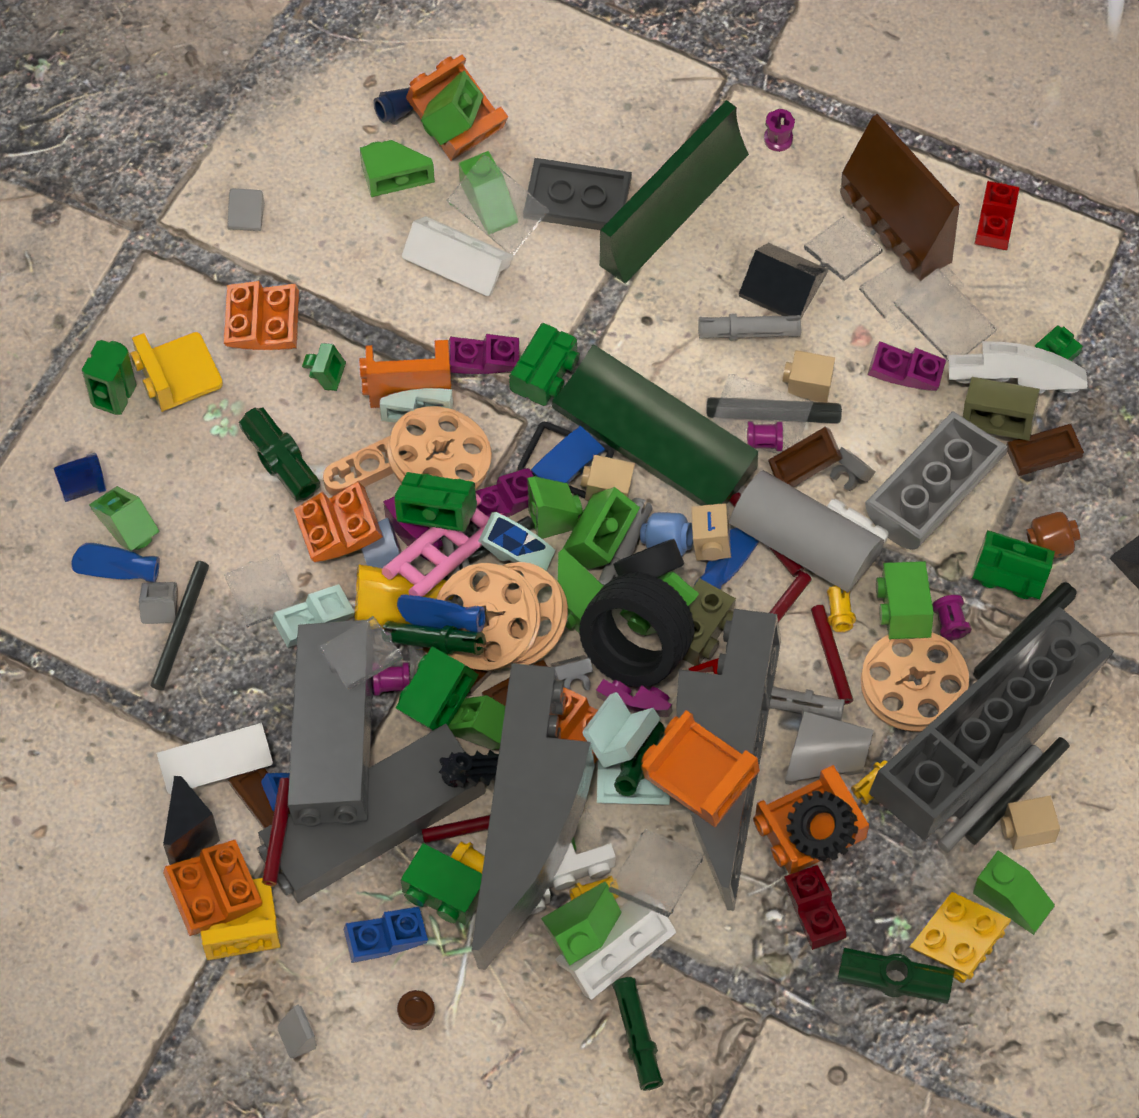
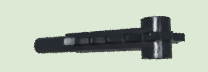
(465, 768)

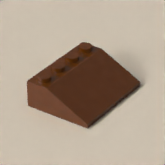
(901, 200)

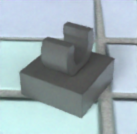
(854, 467)
(574, 668)

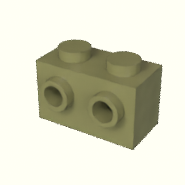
(1001, 407)
(709, 614)

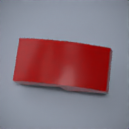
(997, 215)

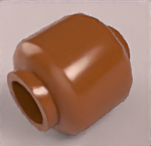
(1054, 533)

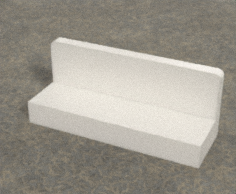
(455, 255)
(216, 757)
(630, 941)

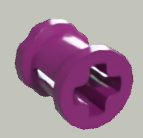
(774, 127)
(765, 435)
(949, 606)
(391, 679)

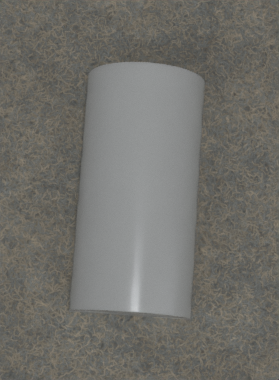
(934, 480)
(805, 531)

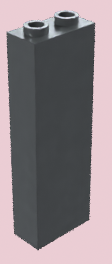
(328, 735)
(402, 800)

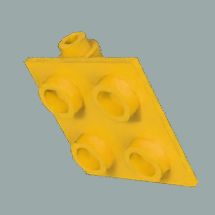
(961, 935)

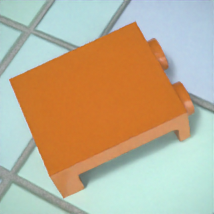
(487, 119)
(391, 377)
(698, 768)
(772, 820)

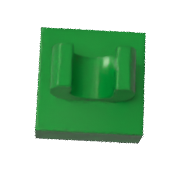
(1061, 342)
(326, 366)

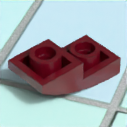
(815, 907)

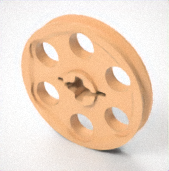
(437, 440)
(494, 601)
(554, 610)
(907, 692)

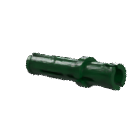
(446, 639)
(631, 770)
(641, 1047)

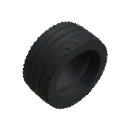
(654, 602)

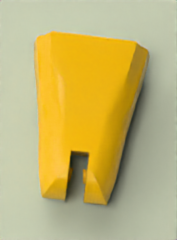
(379, 595)

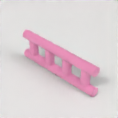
(444, 564)

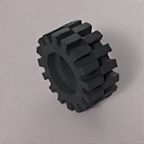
(842, 832)

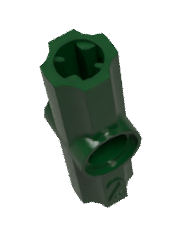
(279, 454)
(920, 979)

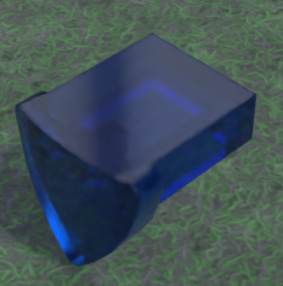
(80, 477)

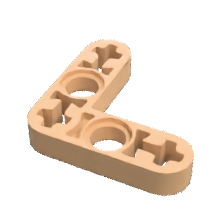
(343, 466)

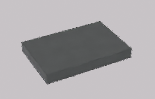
(578, 192)

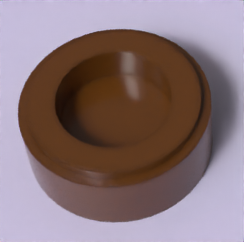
(416, 1010)

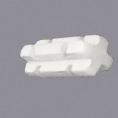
(858, 518)

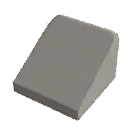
(245, 209)
(158, 602)
(296, 1033)

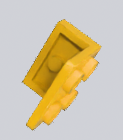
(176, 369)

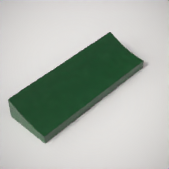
(672, 194)
(655, 429)

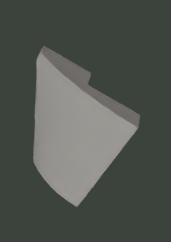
(827, 743)

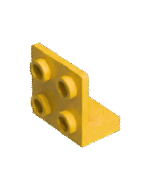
(247, 933)

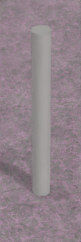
(982, 806)

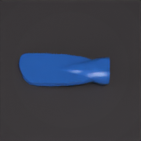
(114, 563)
(722, 570)
(439, 613)

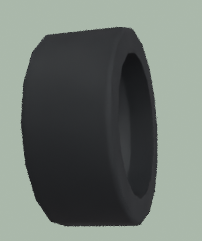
(653, 560)

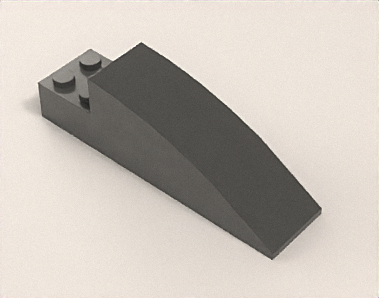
(736, 710)
(990, 725)
(533, 809)

